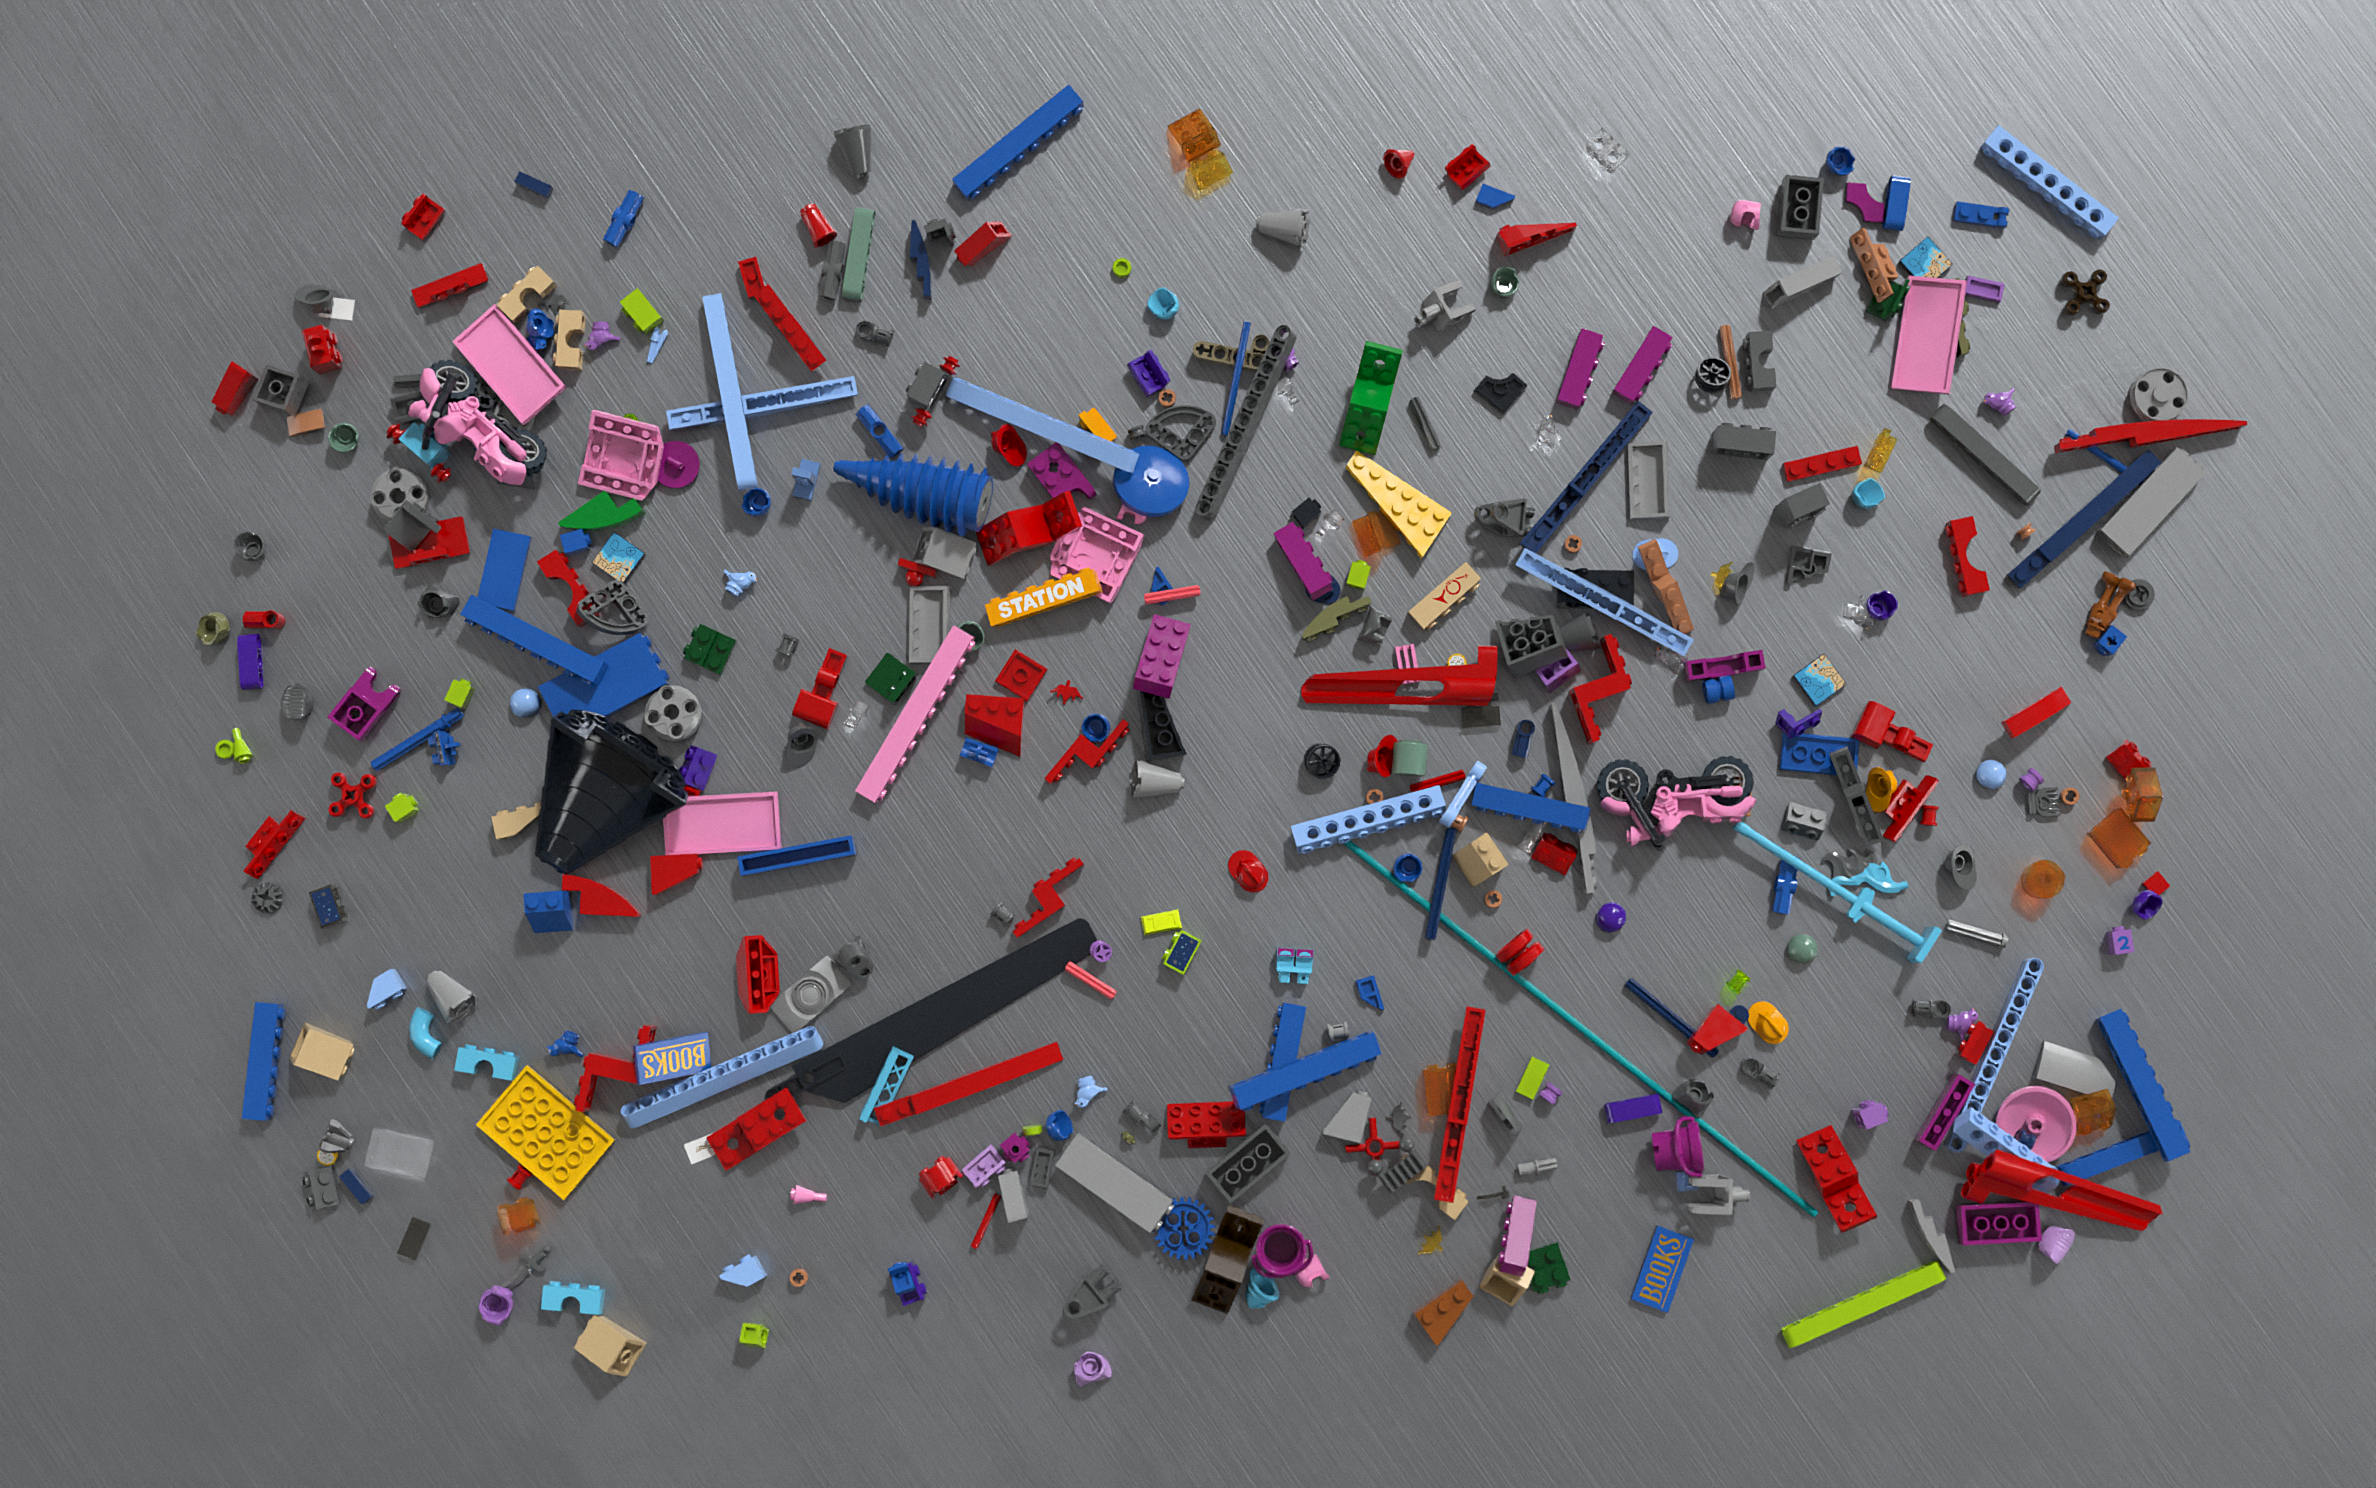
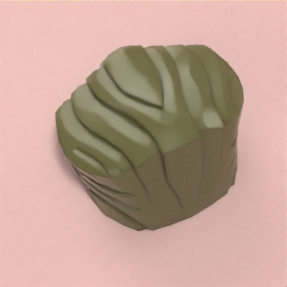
(213, 628)

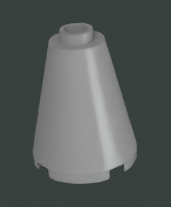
(1285, 225)
(1153, 780)
(450, 996)

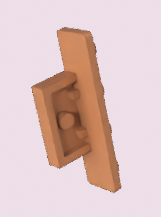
(1875, 263)

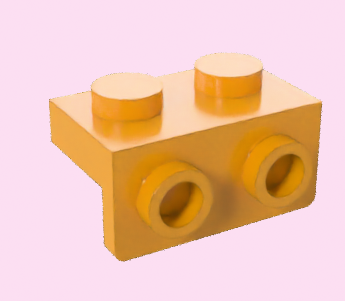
(1096, 424)

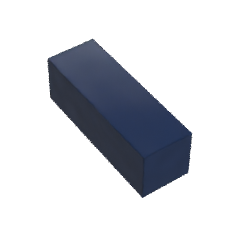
(533, 185)
(356, 1186)

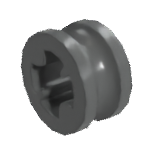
(1136, 432)

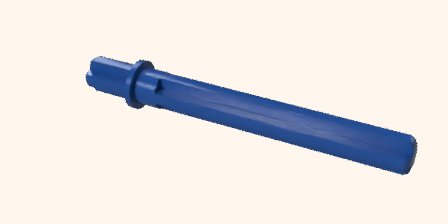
(416, 739)

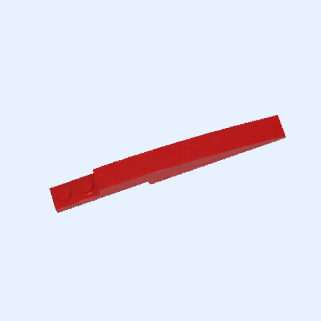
(2148, 433)
(968, 1084)
(1459, 1104)

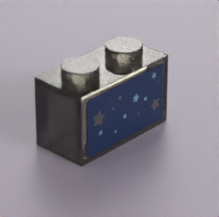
(329, 906)

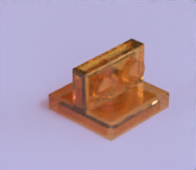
(1375, 533)

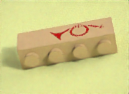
(1444, 596)

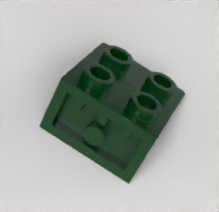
(1891, 305)
(891, 678)

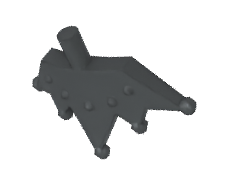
(554, 301)
(1398, 1117)

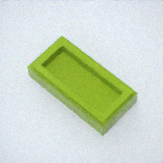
(1532, 1078)

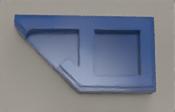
(1493, 197)
(1160, 583)

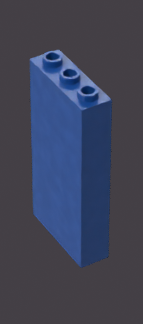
(630, 677)

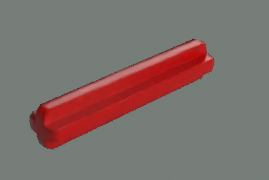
(1440, 780)

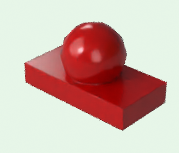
(916, 572)

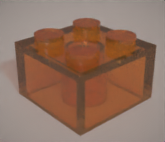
(2142, 794)

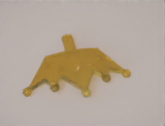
(1722, 575)
(1432, 1242)

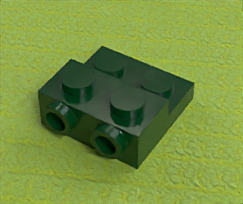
(709, 649)
(1548, 1268)

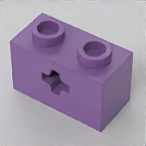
(1558, 672)

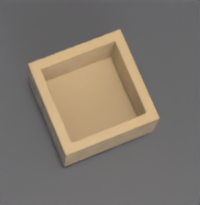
(1504, 1285)

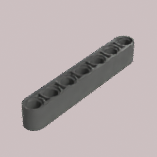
(1985, 455)

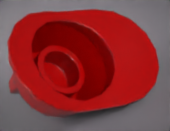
(1009, 444)
(1381, 757)
(1248, 871)

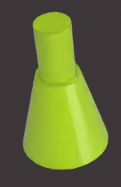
(241, 751)

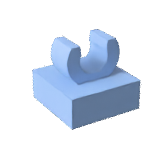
(1682, 1182)

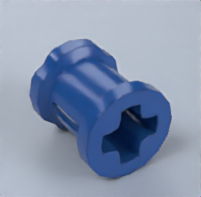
(1542, 785)

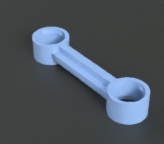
(1463, 793)

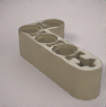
(1230, 353)

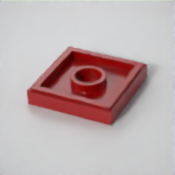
(1021, 675)

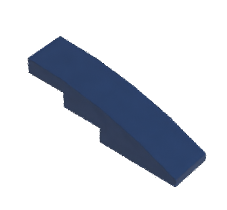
(919, 254)

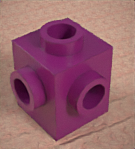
(1015, 1140)

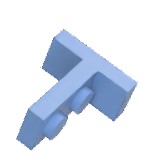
(805, 479)

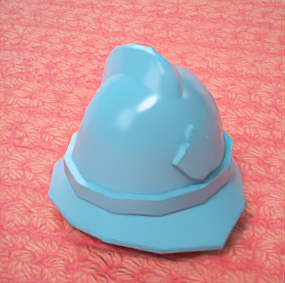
(1260, 1290)

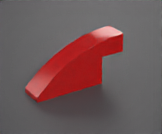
(2036, 712)
(599, 898)

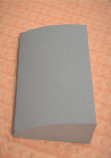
(1649, 480)
(928, 621)
(2074, 1070)

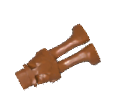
(2102, 615)

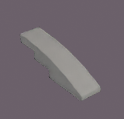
(1935, 1241)

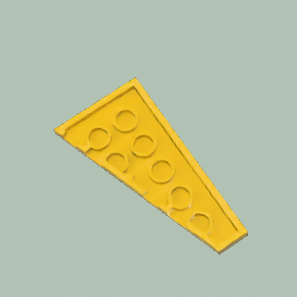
(1404, 506)

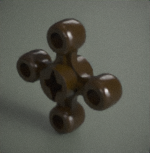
(2090, 296)

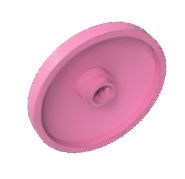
(2042, 1114)

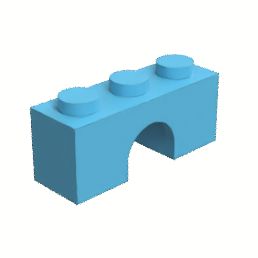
(504, 1064)
(590, 1298)

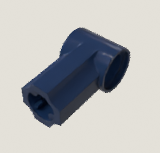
(1522, 741)

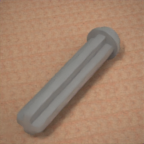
(1977, 933)

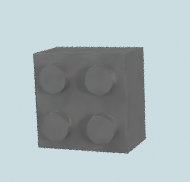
(280, 390)

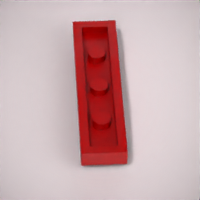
(1822, 463)

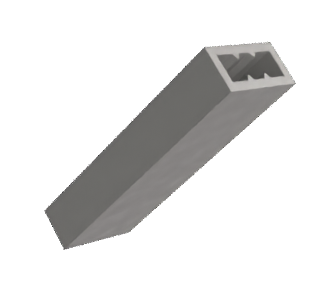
(2151, 502)
(1115, 1183)

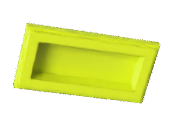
(1161, 922)

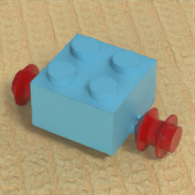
(433, 456)

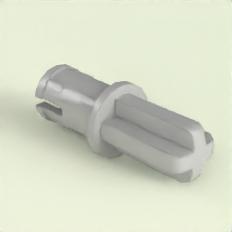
(1537, 1166)

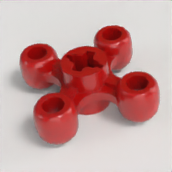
(359, 791)

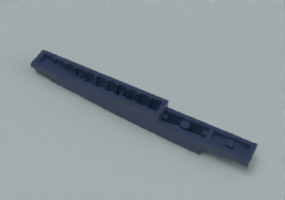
(1586, 477)
(2084, 518)

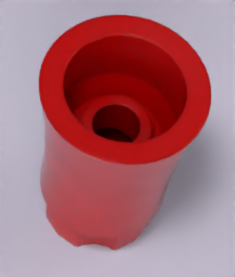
(817, 225)

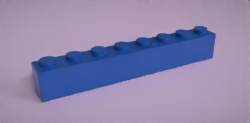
(1018, 142)
(534, 640)
(1305, 1070)
(2143, 1085)

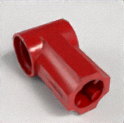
(262, 619)

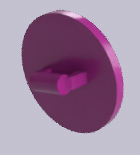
(678, 465)

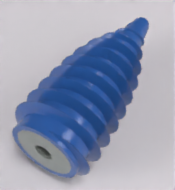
(927, 489)

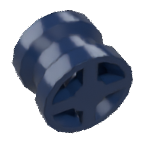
(2024, 1138)

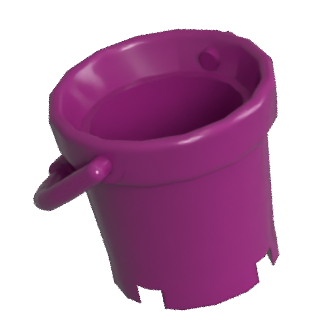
(1679, 1148)
(1281, 1252)

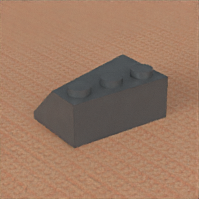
(1531, 643)

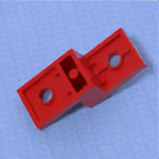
(756, 1129)
(1836, 1179)

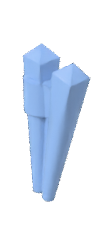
(656, 343)

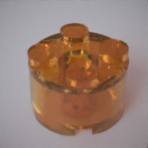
(2032, 882)
(518, 1216)

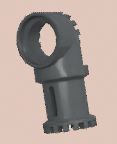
(875, 333)
(1930, 1008)
(1760, 1072)
(1137, 1115)

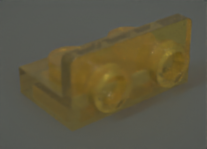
(1210, 169)
(1880, 451)

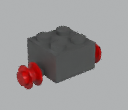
(928, 386)

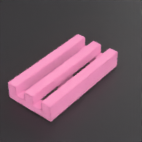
(1414, 660)

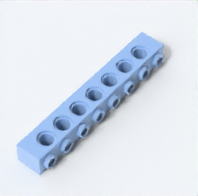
(2059, 182)
(1374, 811)

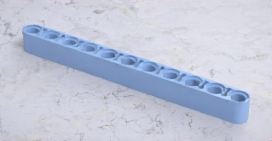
(730, 391)
(1042, 424)
(2001, 1048)
(722, 1077)

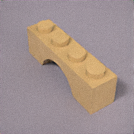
(1450, 1209)

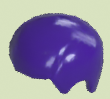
(1882, 605)
(2147, 904)
(1611, 917)

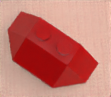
(757, 974)

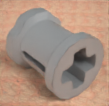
(1338, 1031)

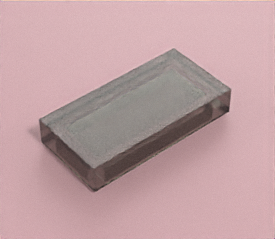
(414, 1238)

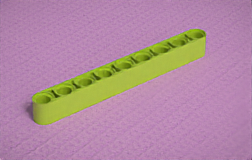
(1863, 1304)

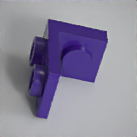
(1792, 728)

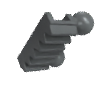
(1403, 1170)

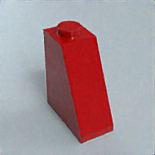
(982, 242)
(233, 389)
(673, 870)
(1715, 1030)

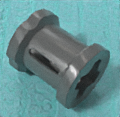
(782, 649)
(1002, 914)

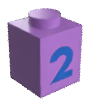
(2120, 941)

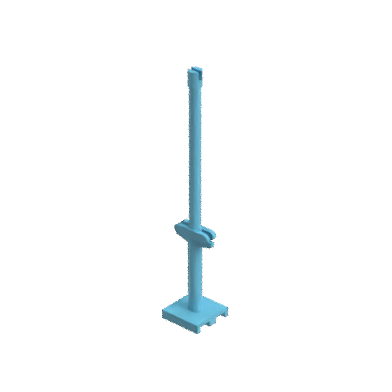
(1860, 904)

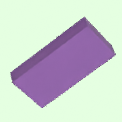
(1984, 289)

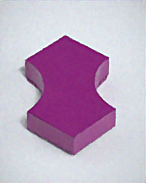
(1871, 210)

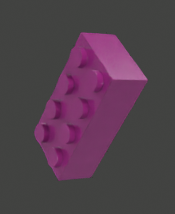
(1161, 656)
(1998, 1223)

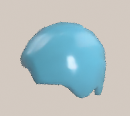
(1163, 304)
(1868, 494)

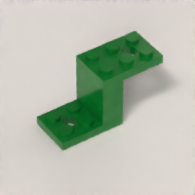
(1370, 397)

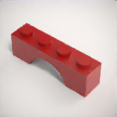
(556, 567)
(1970, 579)

